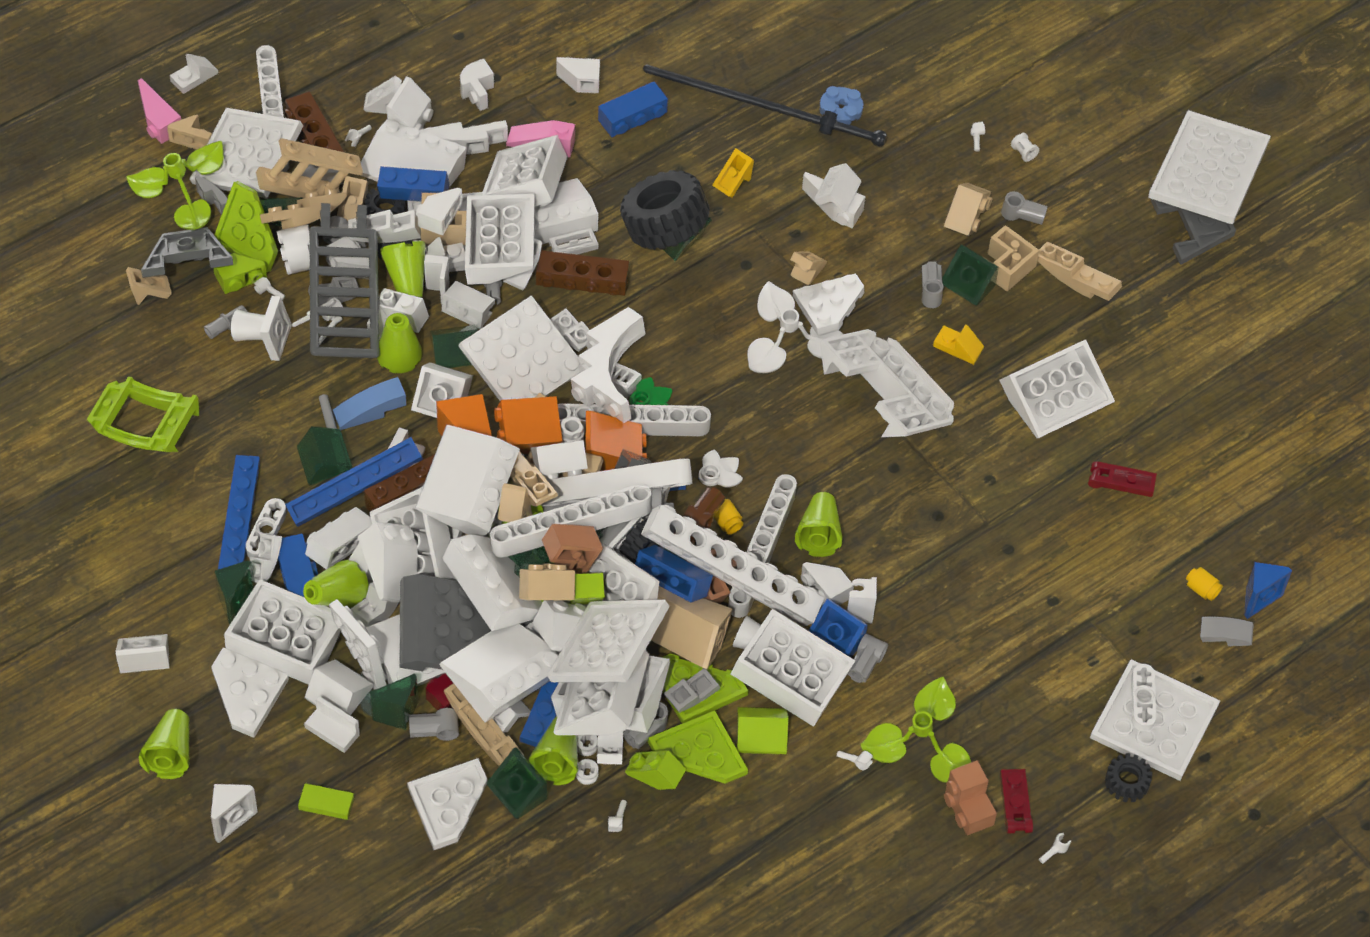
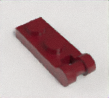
(1122, 479)
(1015, 800)

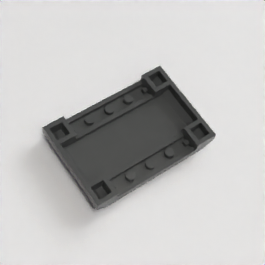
(436, 621)

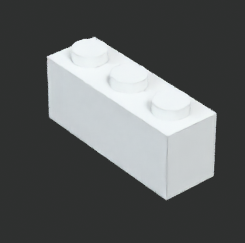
(337, 538)

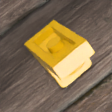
(736, 170)
(961, 345)

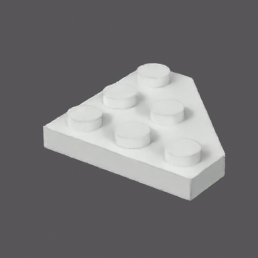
(829, 302)
(360, 644)
(247, 689)
(448, 800)

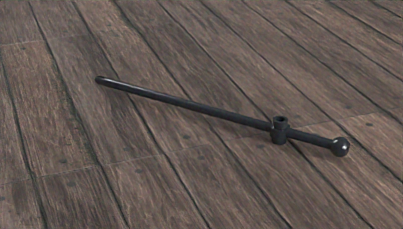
(827, 122)

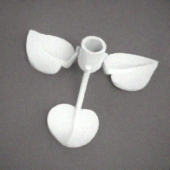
(773, 304)

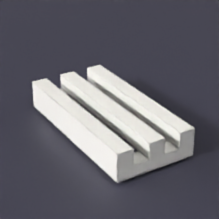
(574, 246)

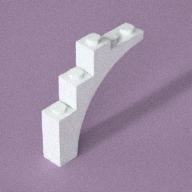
(597, 364)

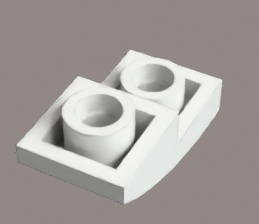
(571, 330)
(269, 551)

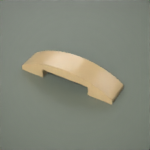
(486, 734)

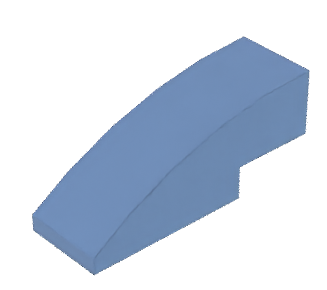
(370, 404)

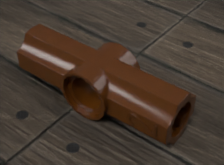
(705, 508)

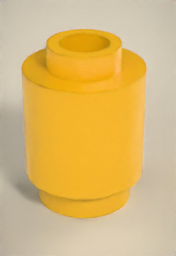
(728, 517)
(1203, 583)

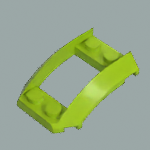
(177, 408)

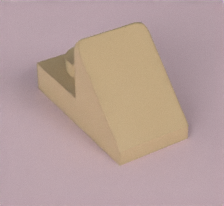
(188, 133)
(356, 194)
(807, 266)
(153, 285)
(514, 503)

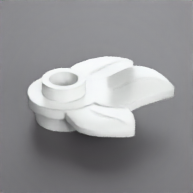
(721, 468)

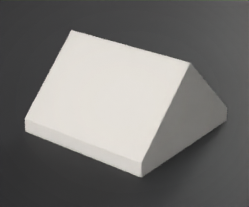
(143, 653)
(338, 686)
(231, 808)

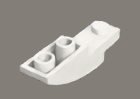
(474, 137)

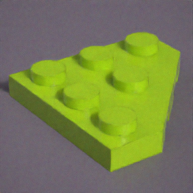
(241, 226)
(730, 687)
(702, 748)

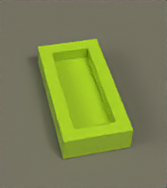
(326, 801)

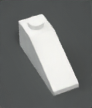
(849, 218)

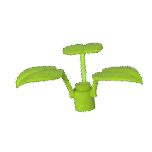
(150, 182)
(935, 702)

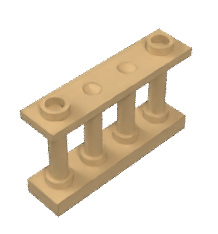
(297, 185)

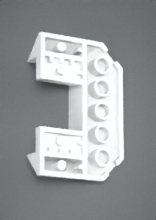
(910, 395)

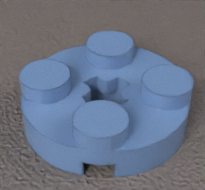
(840, 95)

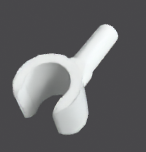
(977, 129)
(355, 135)
(263, 284)
(862, 762)
(615, 823)
(1057, 847)

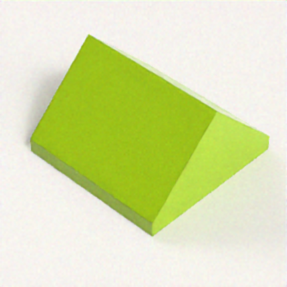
(762, 730)

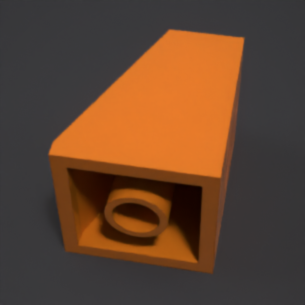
(464, 413)
(529, 422)
(608, 436)

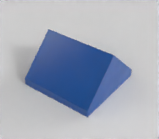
(1265, 586)
(838, 628)

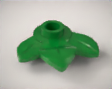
(649, 394)

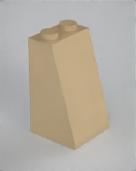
(692, 628)

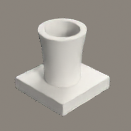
(271, 327)

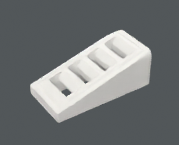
(632, 376)

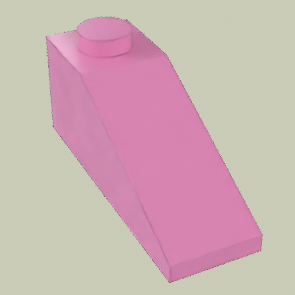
(157, 112)
(532, 132)

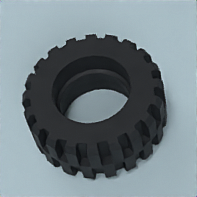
(664, 209)

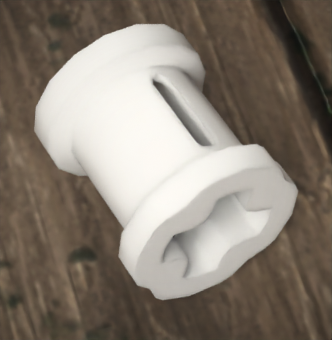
(1025, 147)

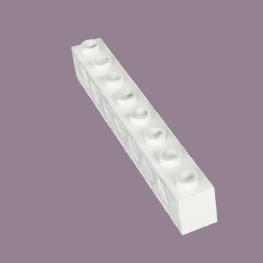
(658, 530)

